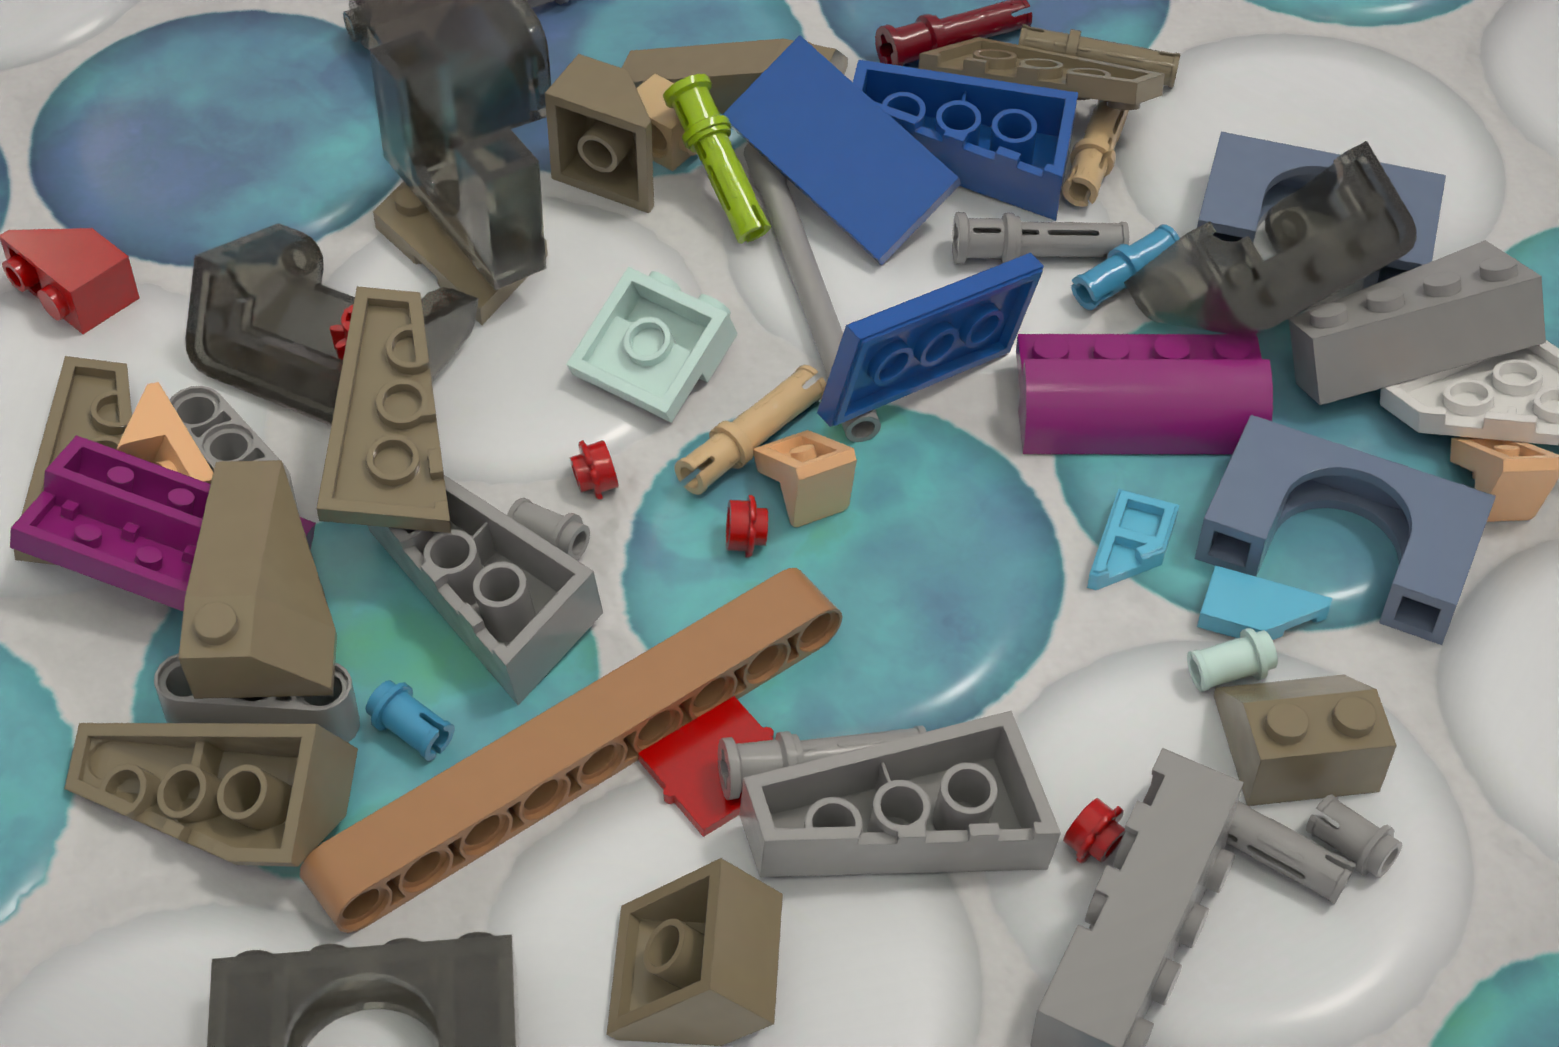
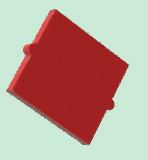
(688, 763)

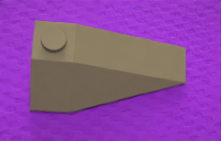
(728, 65)
(254, 593)
(222, 787)

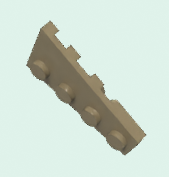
(1093, 79)
(88, 403)
(384, 430)

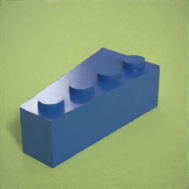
(988, 132)

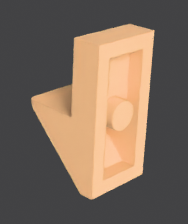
(162, 438)
(1510, 470)
(812, 474)

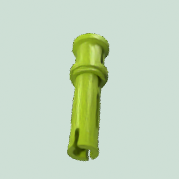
(708, 136)

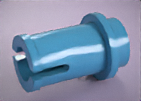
(395, 709)

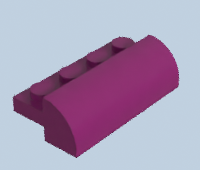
(1139, 392)
(118, 521)

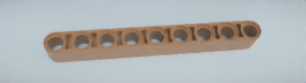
(565, 751)

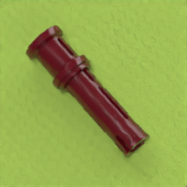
(929, 32)

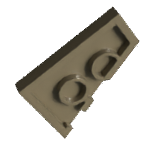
(425, 242)

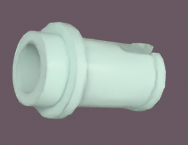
(1232, 660)

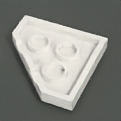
(1489, 399)

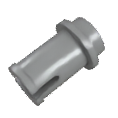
(562, 531)
(1357, 838)

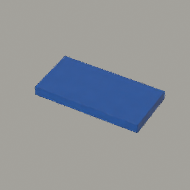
(841, 150)
(928, 339)

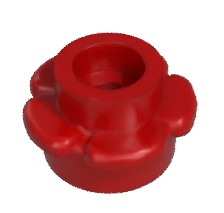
(594, 468)
(746, 526)
(1095, 831)

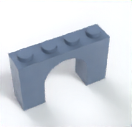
(1257, 173)
(1290, 471)

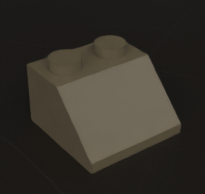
(600, 133)
(1306, 738)
(697, 960)

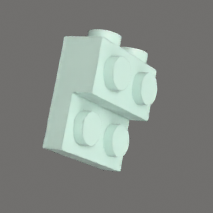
(653, 343)

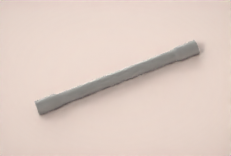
(805, 276)

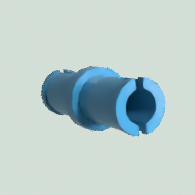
(1122, 263)

